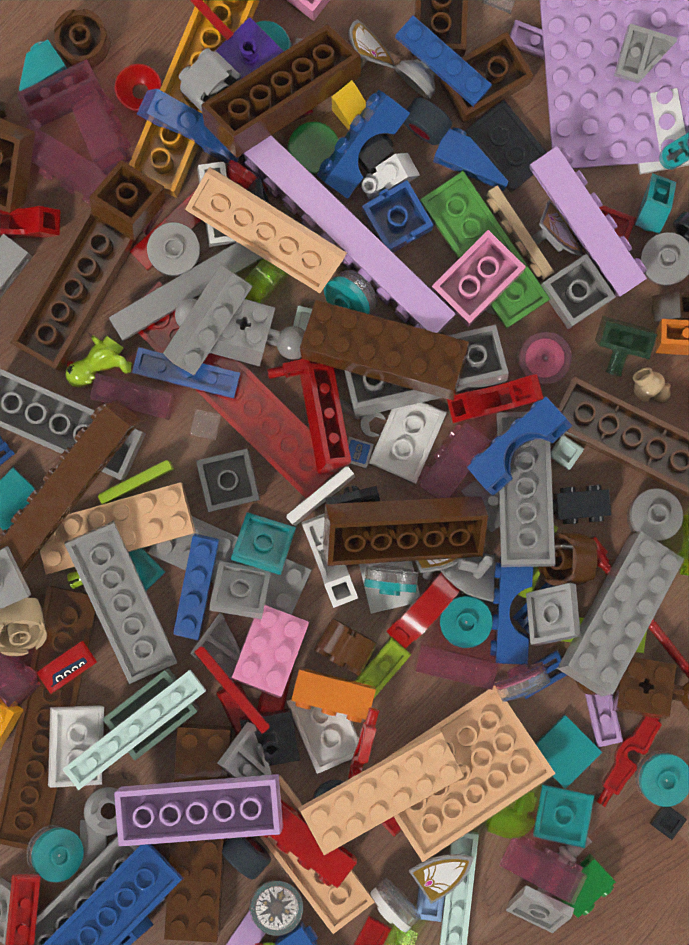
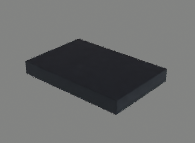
(506, 143)

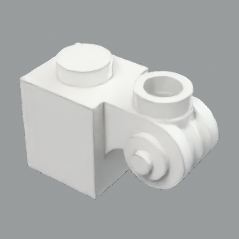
(389, 174)

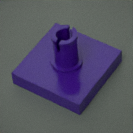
(248, 48)

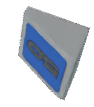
(359, 452)

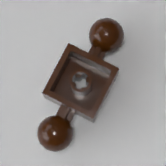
(657, 700)

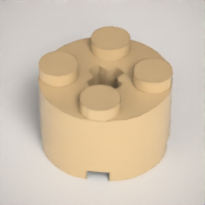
(21, 627)

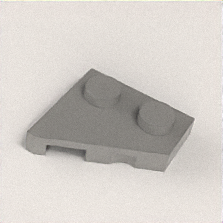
(641, 52)
(220, 645)
(245, 755)

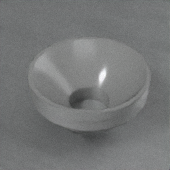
(417, 76)
(93, 815)

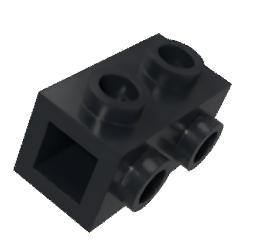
(571, 505)

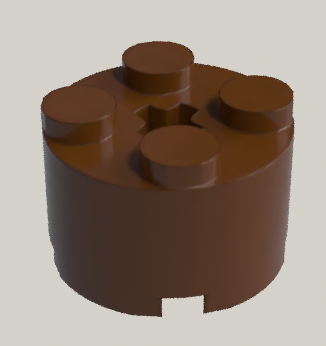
(82, 24)
(573, 560)
(345, 646)

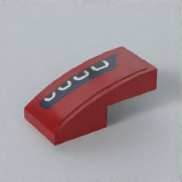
(66, 667)

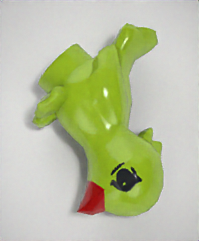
(101, 357)

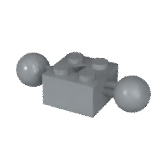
(249, 333)

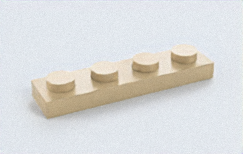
(524, 243)

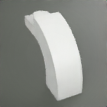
(335, 578)

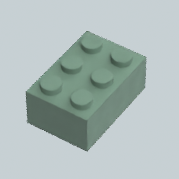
(138, 700)

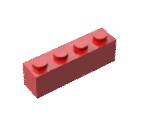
(325, 418)
(299, 840)

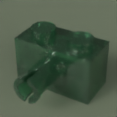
(624, 340)

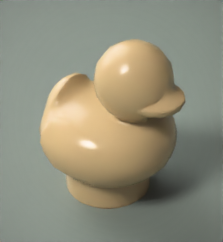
(650, 384)

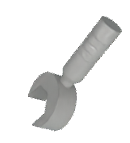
(348, 409)

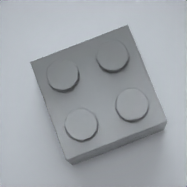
(577, 291)

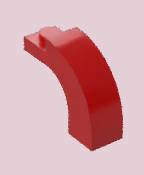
(30, 222)
(495, 399)
(423, 611)

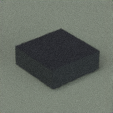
(668, 821)

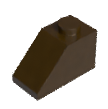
(671, 306)

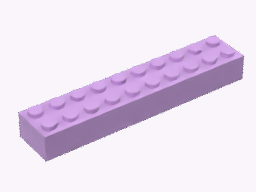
(336, 224)

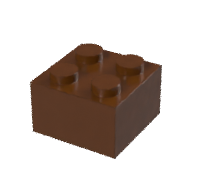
(127, 199)

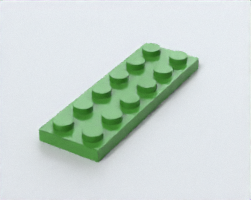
(462, 220)

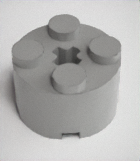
(207, 77)

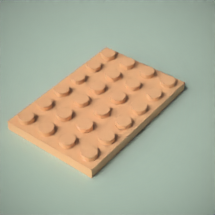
(497, 768)

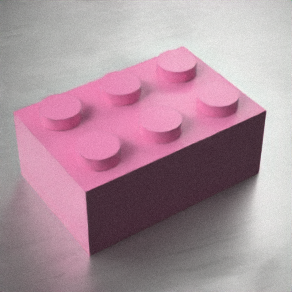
(478, 278)
(270, 651)

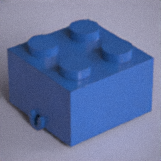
(397, 217)

